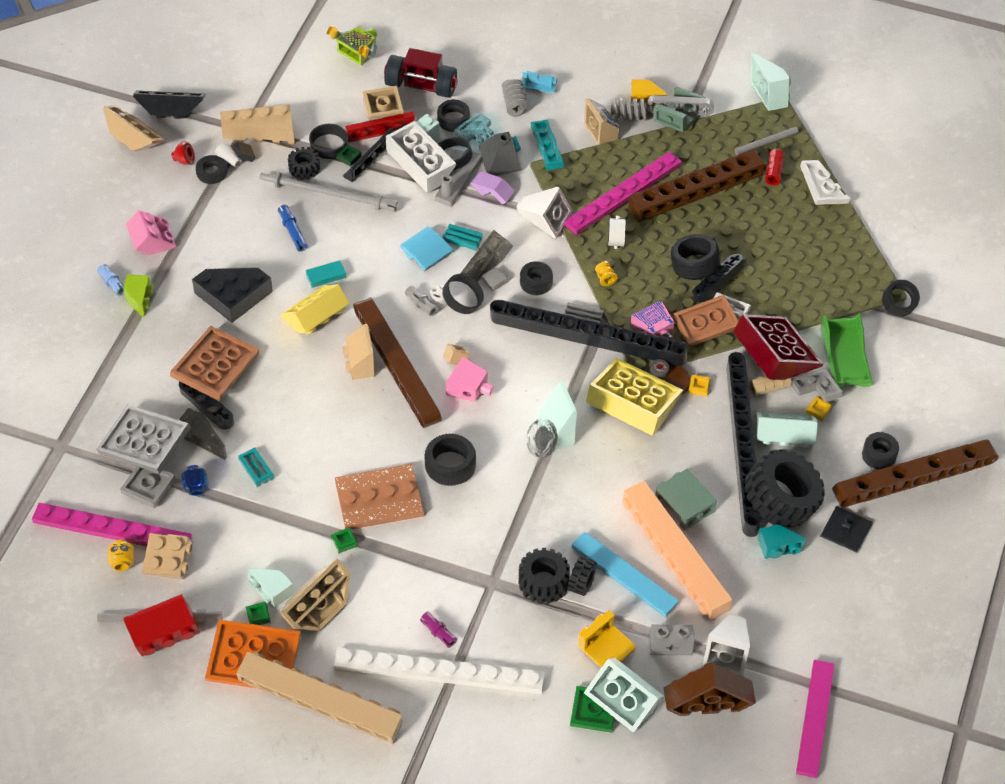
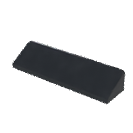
(359, 167)

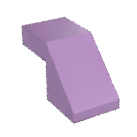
(496, 185)

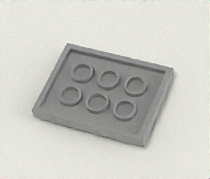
(143, 438)

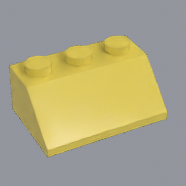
(316, 308)

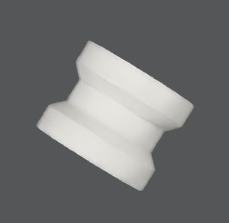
(436, 291)

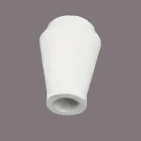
(227, 153)

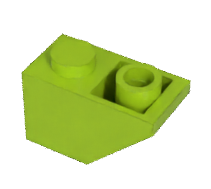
(137, 292)

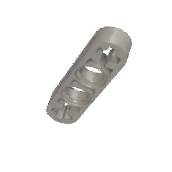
(680, 102)

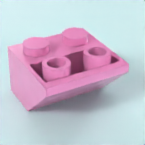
(150, 233)

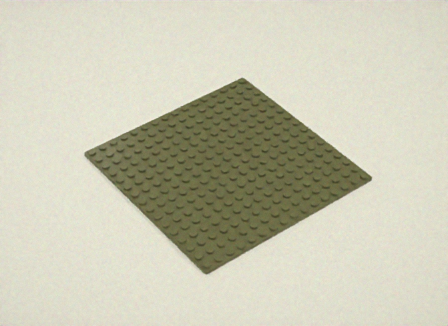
(795, 253)

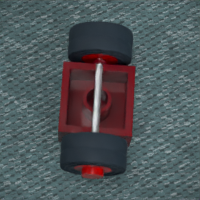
(421, 71)

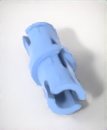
(111, 279)

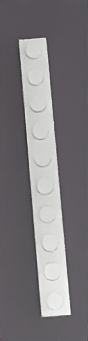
(439, 670)

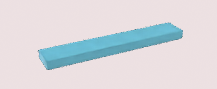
(625, 574)

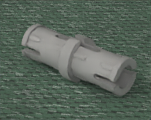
(414, 294)

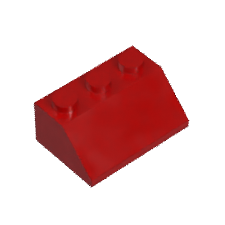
(162, 625)

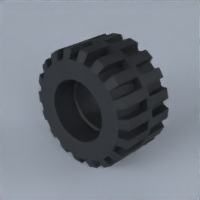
(540, 589)

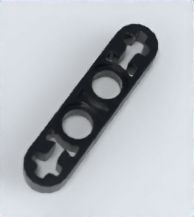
(706, 290)
(204, 404)

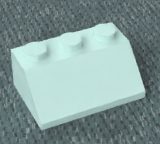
(786, 428)
(623, 694)

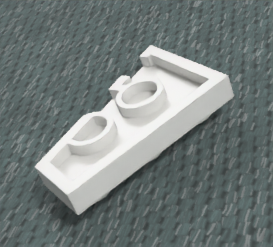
(821, 185)

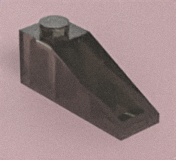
(488, 256)
(202, 433)

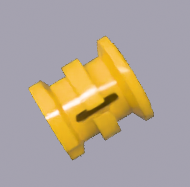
(606, 274)

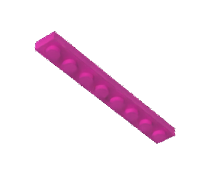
(620, 194)
(98, 524)

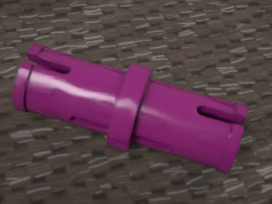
(438, 629)

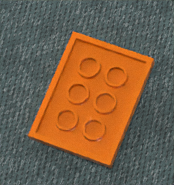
(236, 639)

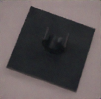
(846, 529)

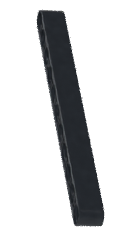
(588, 332)
(742, 438)

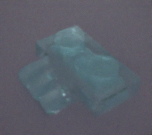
(475, 128)

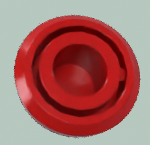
(184, 153)

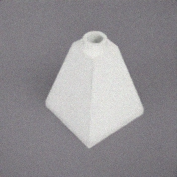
(546, 210)
(729, 645)

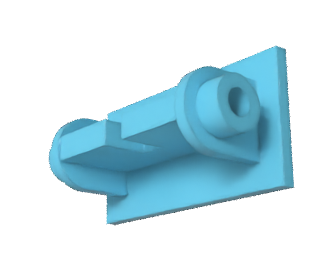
(544, 83)

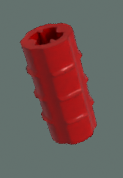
(774, 167)

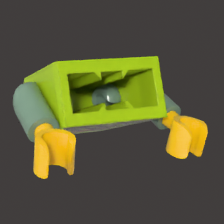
(356, 43)

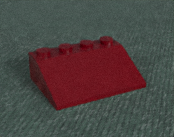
(776, 346)

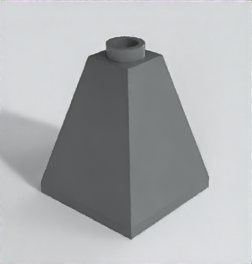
(500, 155)

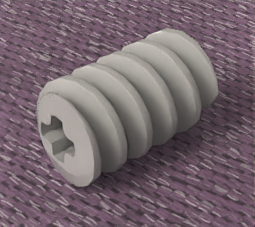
(514, 97)
(628, 108)

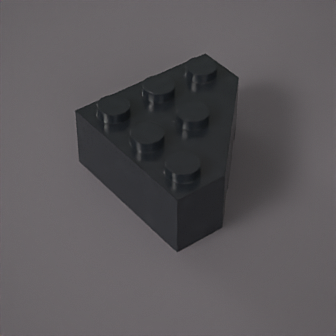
(232, 289)

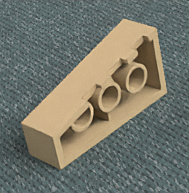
(259, 124)

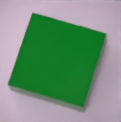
(344, 540)
(258, 614)

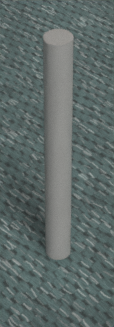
(745, 148)

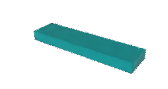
(547, 145)

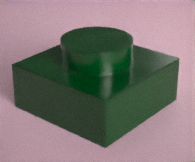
(349, 155)

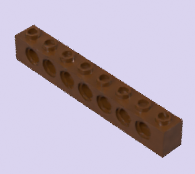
(696, 185)

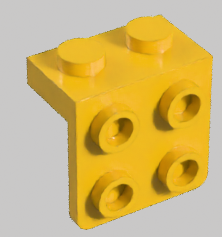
(604, 640)

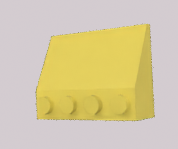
(633, 396)

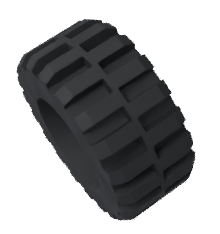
(797, 476)

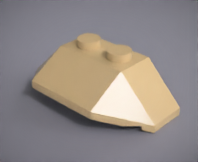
(130, 129)
(319, 598)

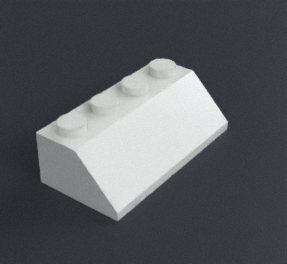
(419, 156)

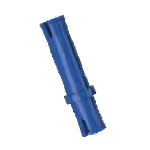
(289, 221)

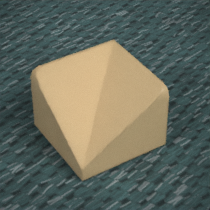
(454, 354)

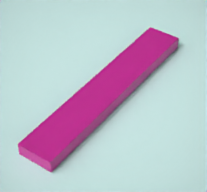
(815, 719)

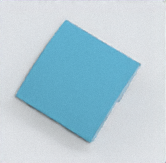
(426, 248)

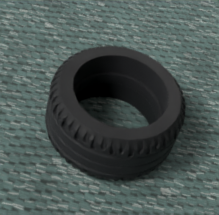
(697, 268)
(450, 475)

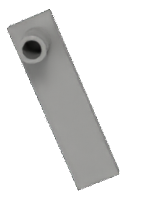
(454, 182)

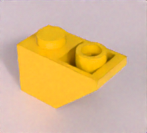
(644, 89)

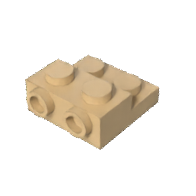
(167, 556)

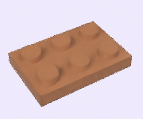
(706, 320)

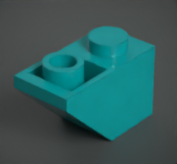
(779, 541)

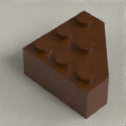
(709, 691)

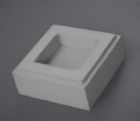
(494, 278)

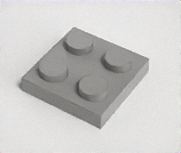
(147, 485)

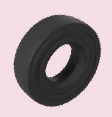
(211, 178)

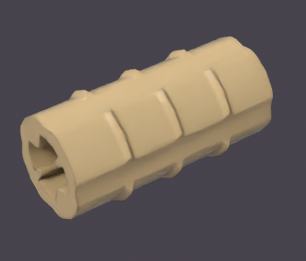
(764, 385)

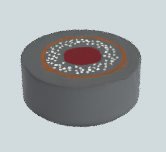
(659, 368)

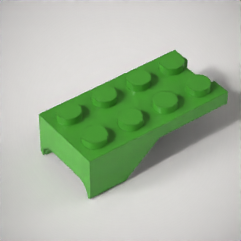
(846, 351)

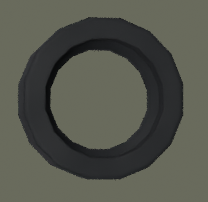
(452, 106)
(896, 310)

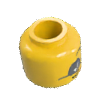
(120, 555)

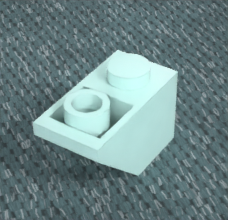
(271, 584)

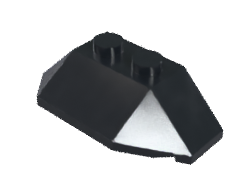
(168, 103)

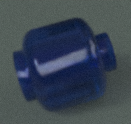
(194, 480)

